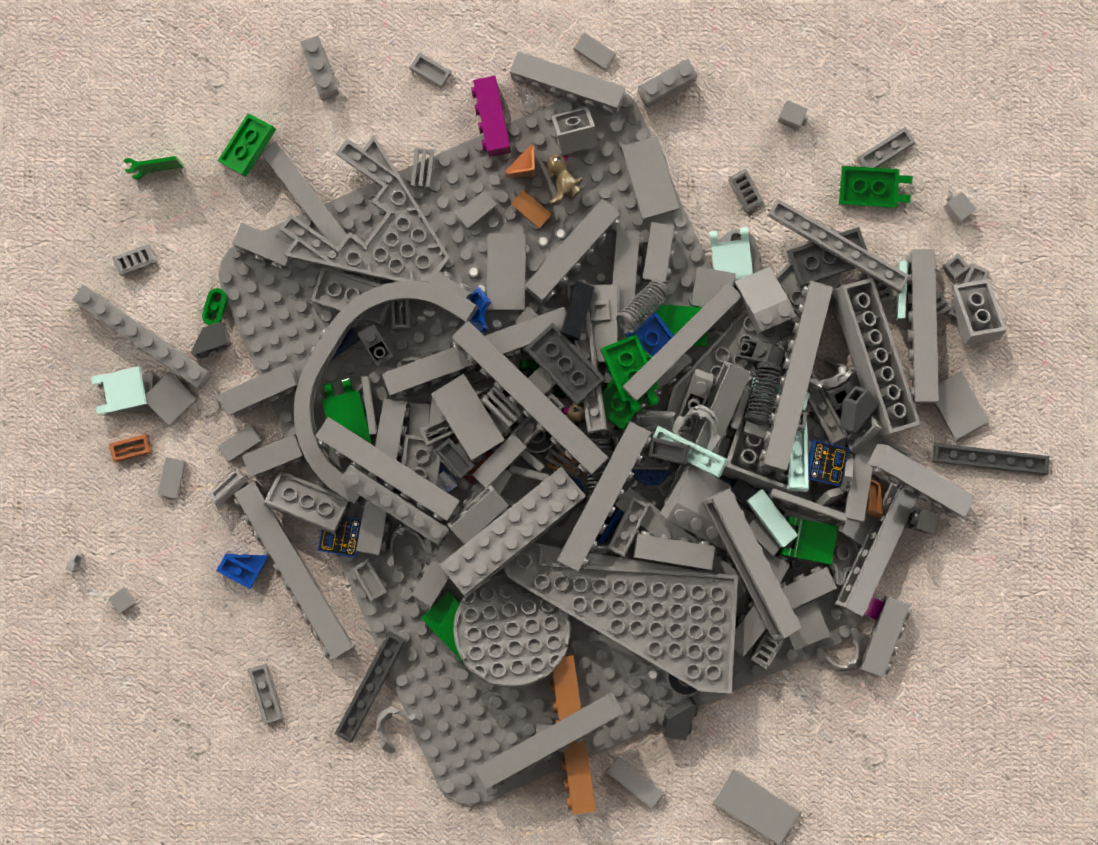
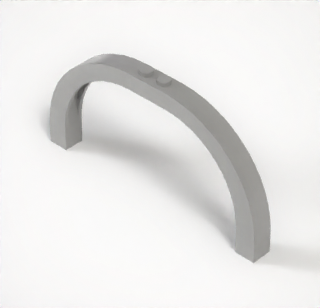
(329, 343)

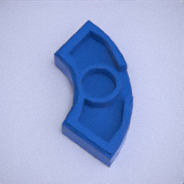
(478, 320)

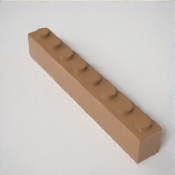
(576, 757)

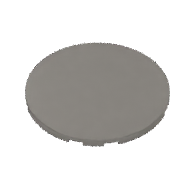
(510, 633)

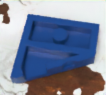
(242, 568)

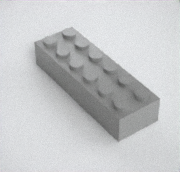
(572, 252)

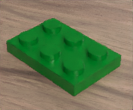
(246, 145)

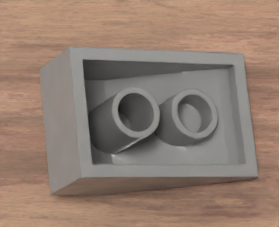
(765, 300)
(977, 313)

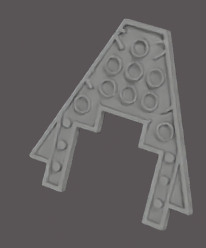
(399, 247)

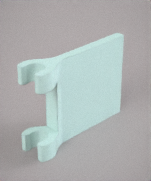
(732, 255)
(122, 390)

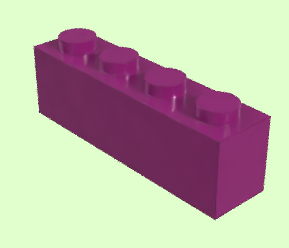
(491, 115)

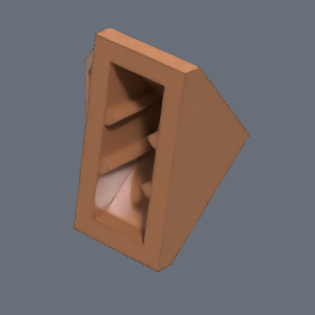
(523, 166)

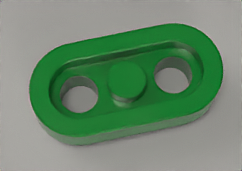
(213, 307)

